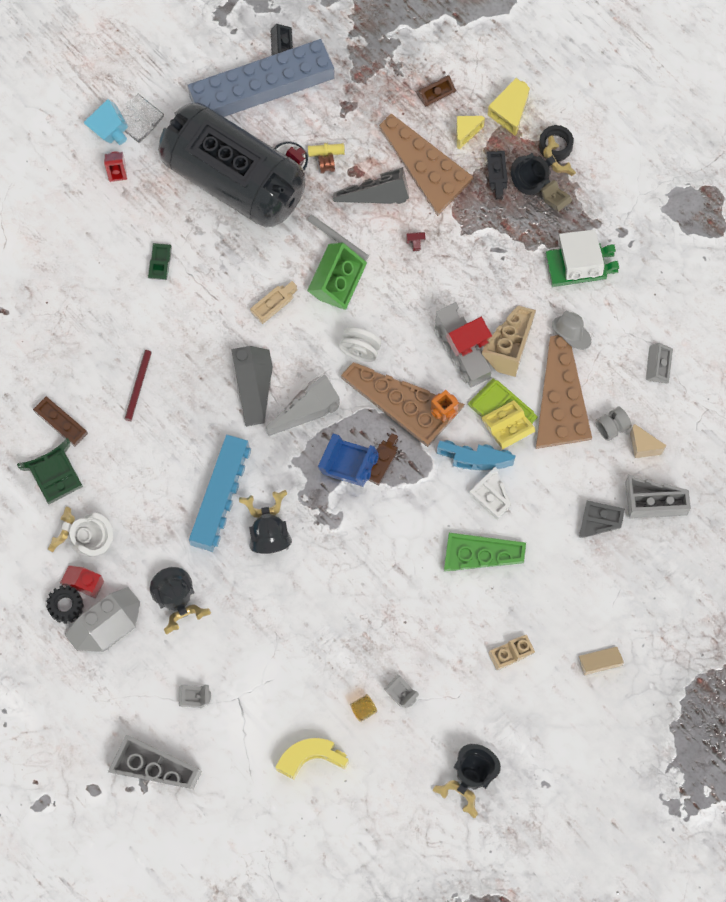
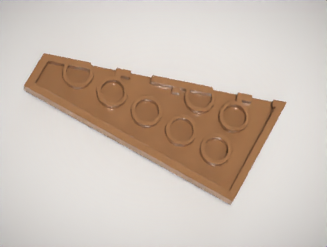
(429, 168)
(399, 400)
(562, 405)

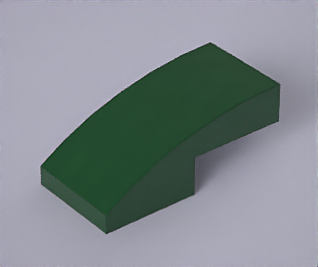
(160, 261)

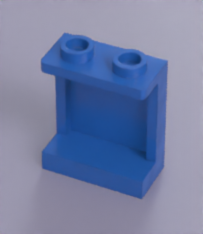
(348, 461)

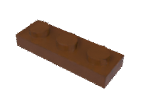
(60, 421)

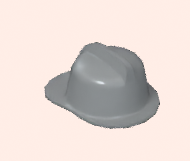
(571, 329)

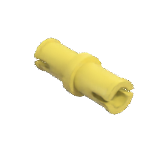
(326, 149)

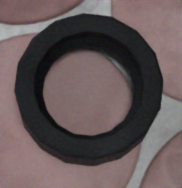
(557, 130)

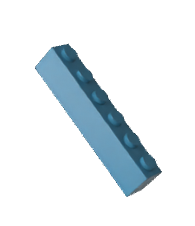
(219, 493)

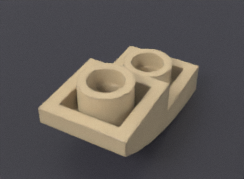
(511, 652)

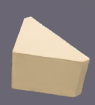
(645, 444)

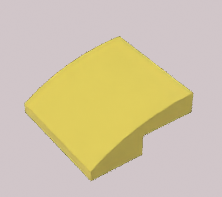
(508, 424)

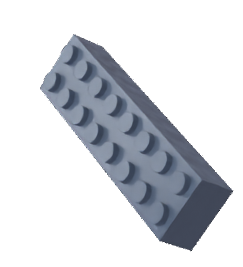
(264, 79)

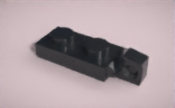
(497, 172)

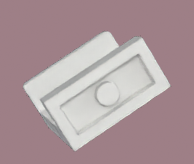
(581, 254)

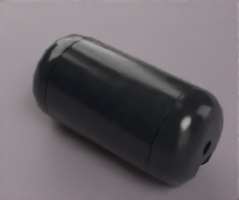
(232, 165)

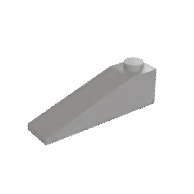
(316, 403)

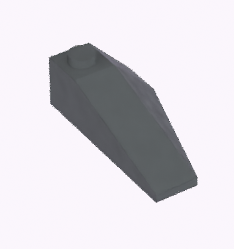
(387, 190)
(253, 376)

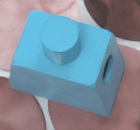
(108, 123)

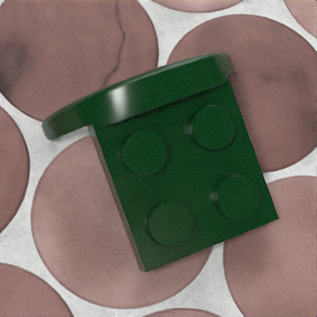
(53, 473)

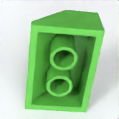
(337, 275)

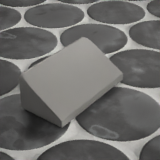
(659, 363)

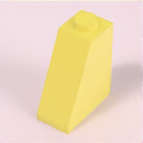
(510, 106)

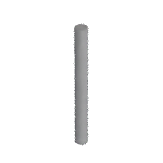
(333, 234)

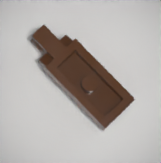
(387, 452)

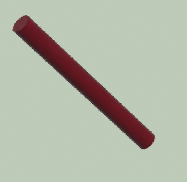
(138, 385)

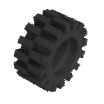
(56, 596)

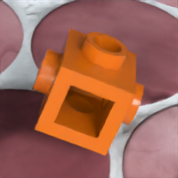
(447, 401)

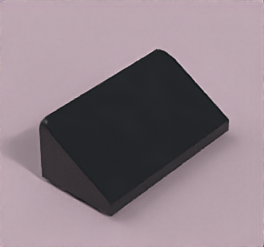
(281, 38)

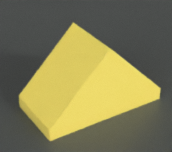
(467, 128)

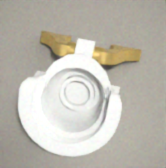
(89, 535)

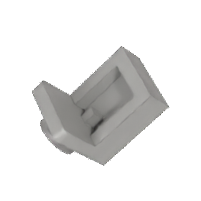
(401, 692)
(194, 696)

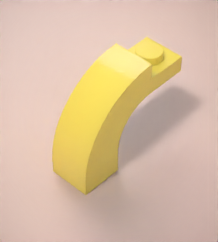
(309, 749)

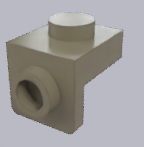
(554, 196)

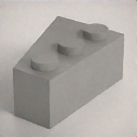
(655, 500)

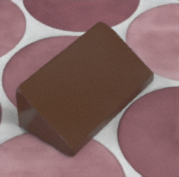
(436, 90)

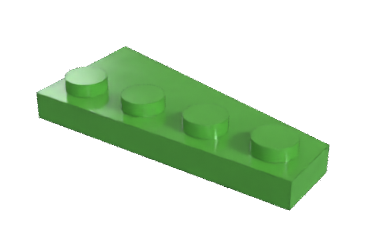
(479, 552)

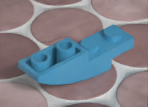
(483, 459)

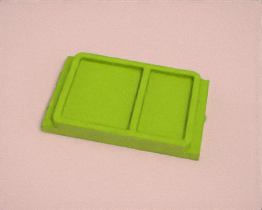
(495, 396)

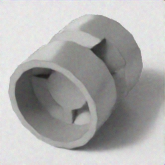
(613, 423)

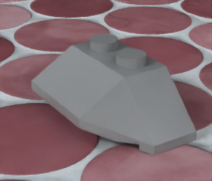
(105, 622)

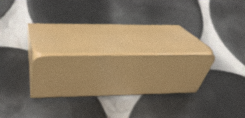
(601, 660)

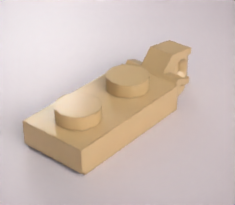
(273, 302)

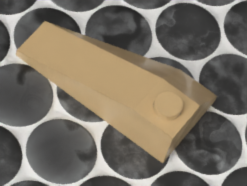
(509, 341)

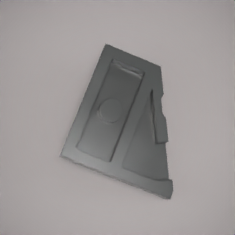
(600, 519)

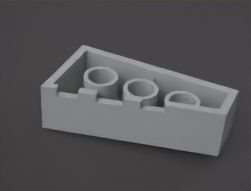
(474, 365)
(148, 763)

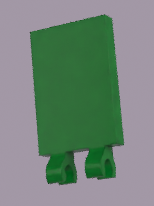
(558, 270)

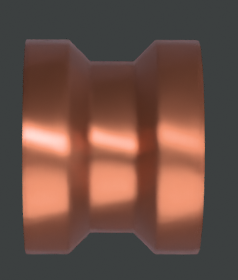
(326, 163)

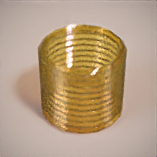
(363, 708)

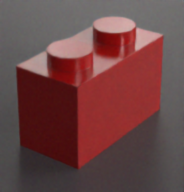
(469, 336)

